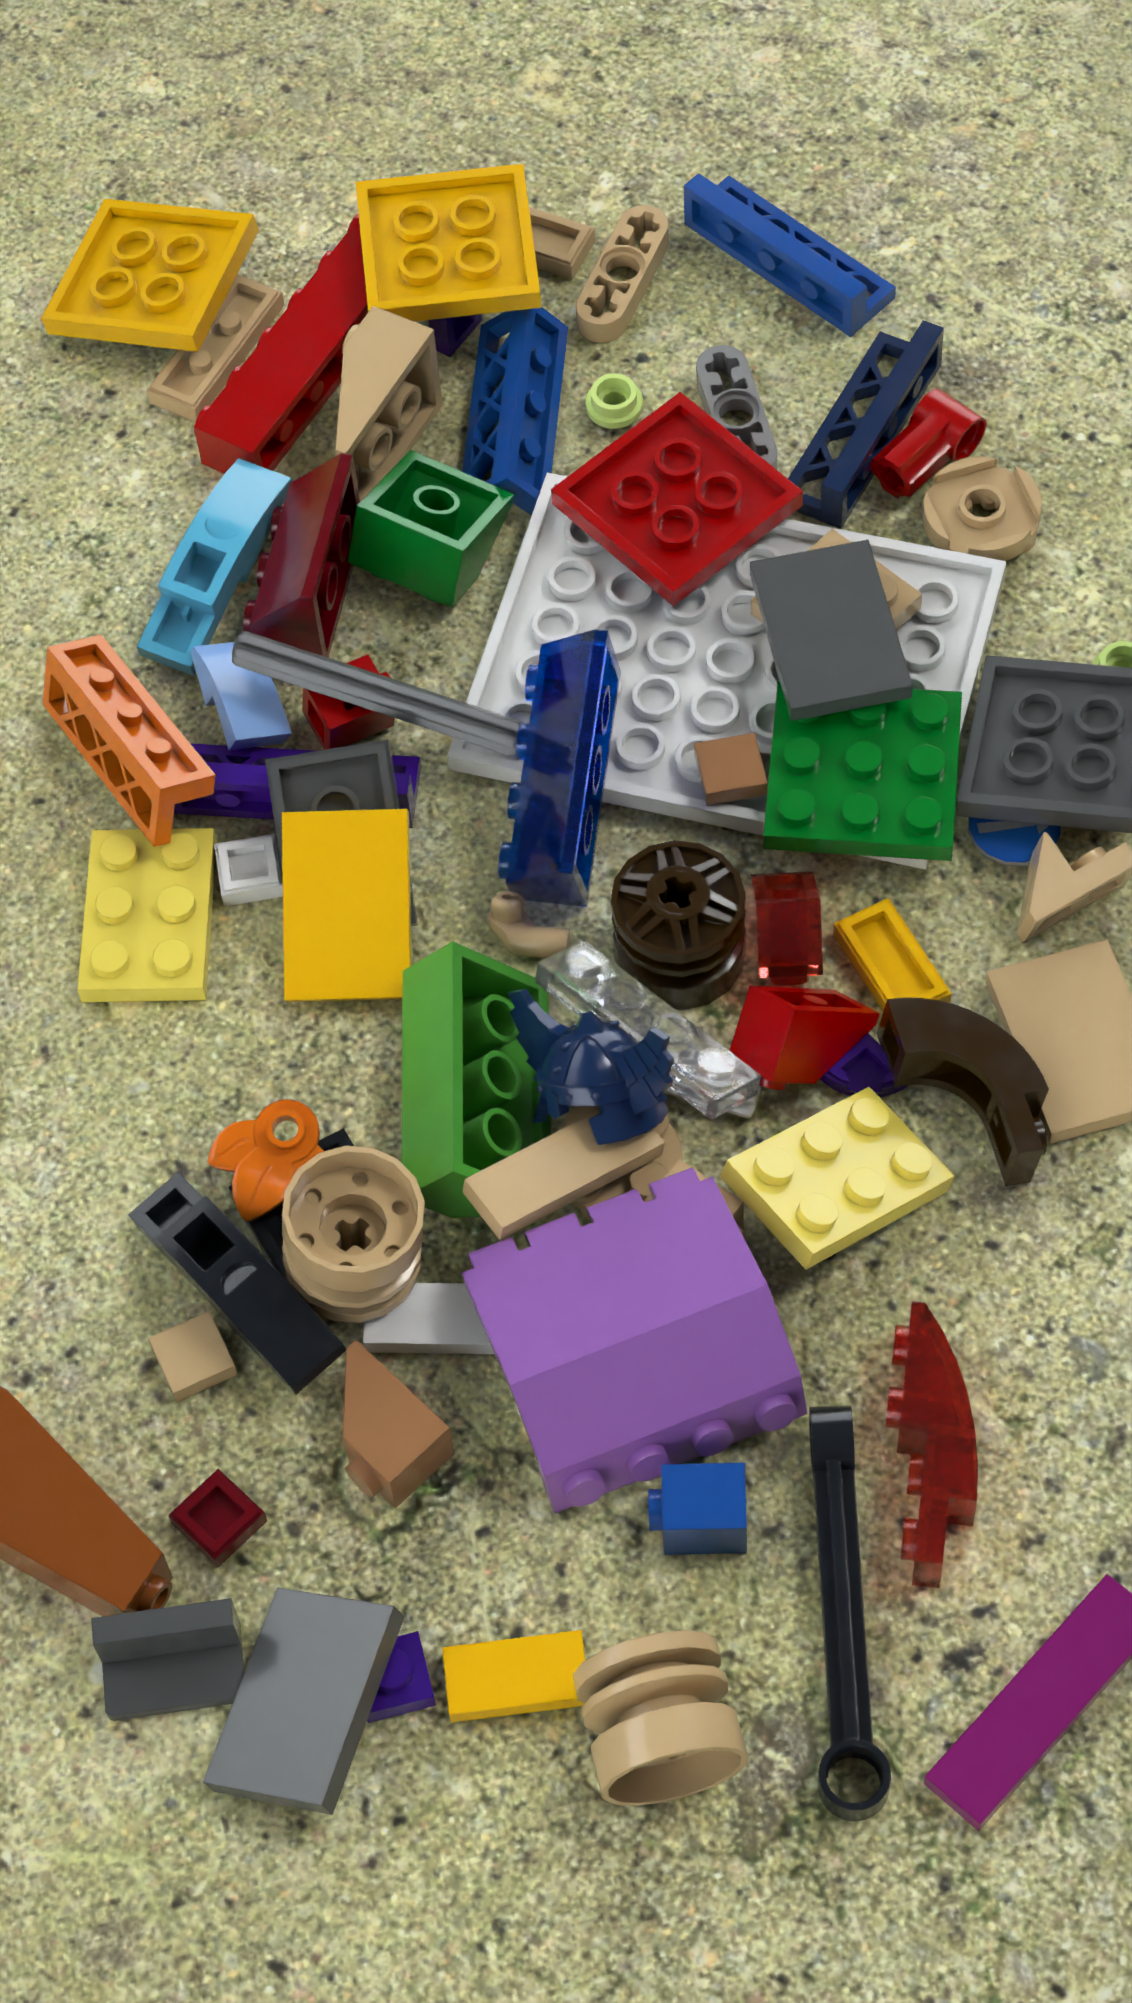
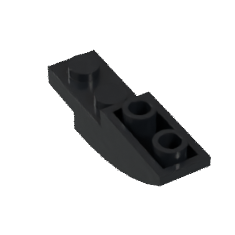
(238, 1282)

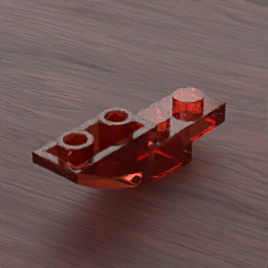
(938, 1436)

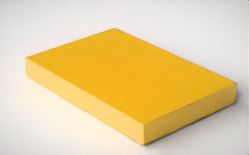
(346, 904)

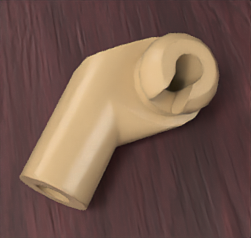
(520, 933)

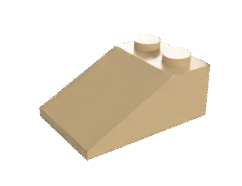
(385, 393)

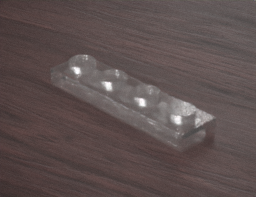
(701, 1068)

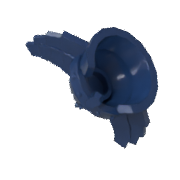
(594, 1067)

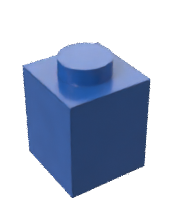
(700, 1508)

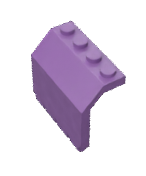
(635, 1337)

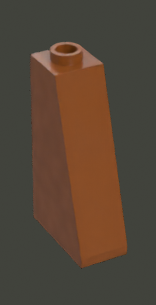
(67, 1528)

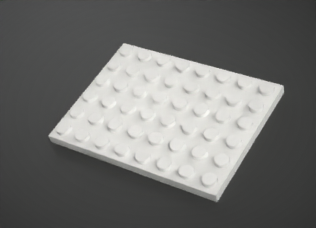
(706, 661)

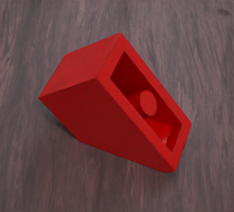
(798, 1032)

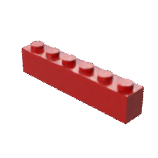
(291, 369)

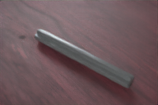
(376, 692)

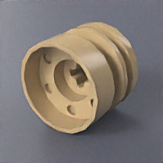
(352, 1233)
(659, 1718)

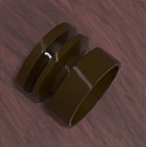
(680, 922)

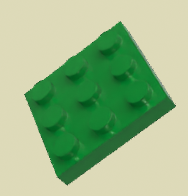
(866, 779)

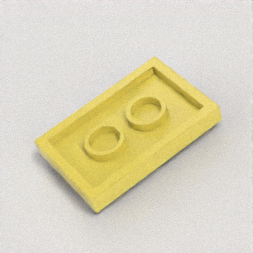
(147, 917)
(836, 1177)

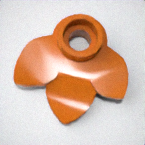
(260, 1160)

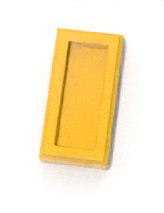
(888, 955)
(512, 1675)

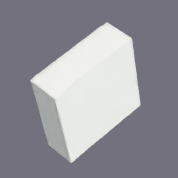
(249, 869)

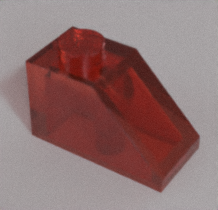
(787, 927)

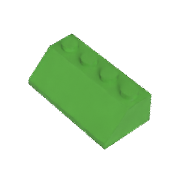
(464, 1073)

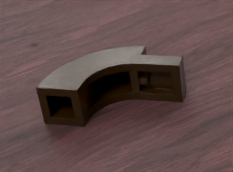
(978, 1062)

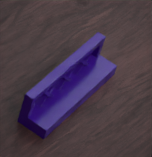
(244, 789)

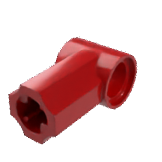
(935, 434)

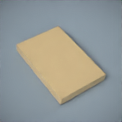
(1077, 1028)

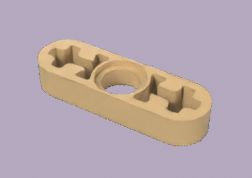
(627, 294)

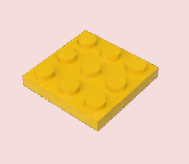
(448, 243)
(150, 274)

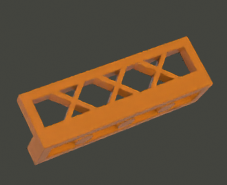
(123, 734)

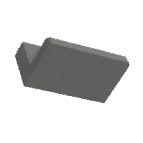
(169, 1658)

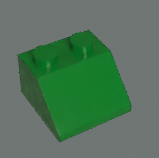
(428, 528)

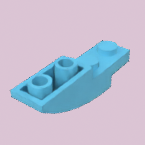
(210, 563)

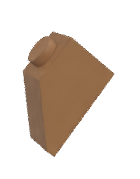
(388, 1431)

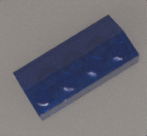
(562, 770)

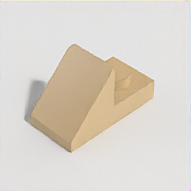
(1060, 890)

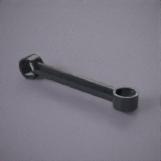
(842, 1609)

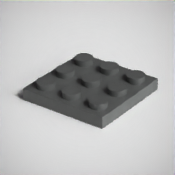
(1050, 745)

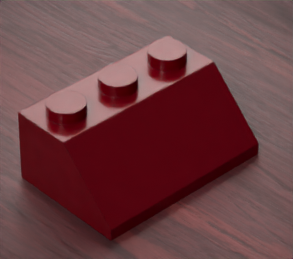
(308, 564)

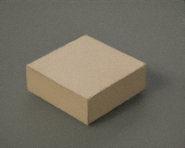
(192, 1356)

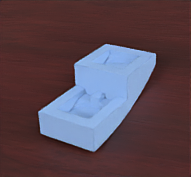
(244, 699)

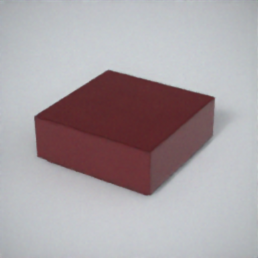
(218, 1518)

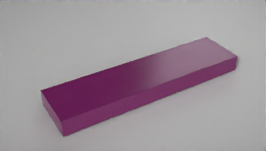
(1037, 1706)

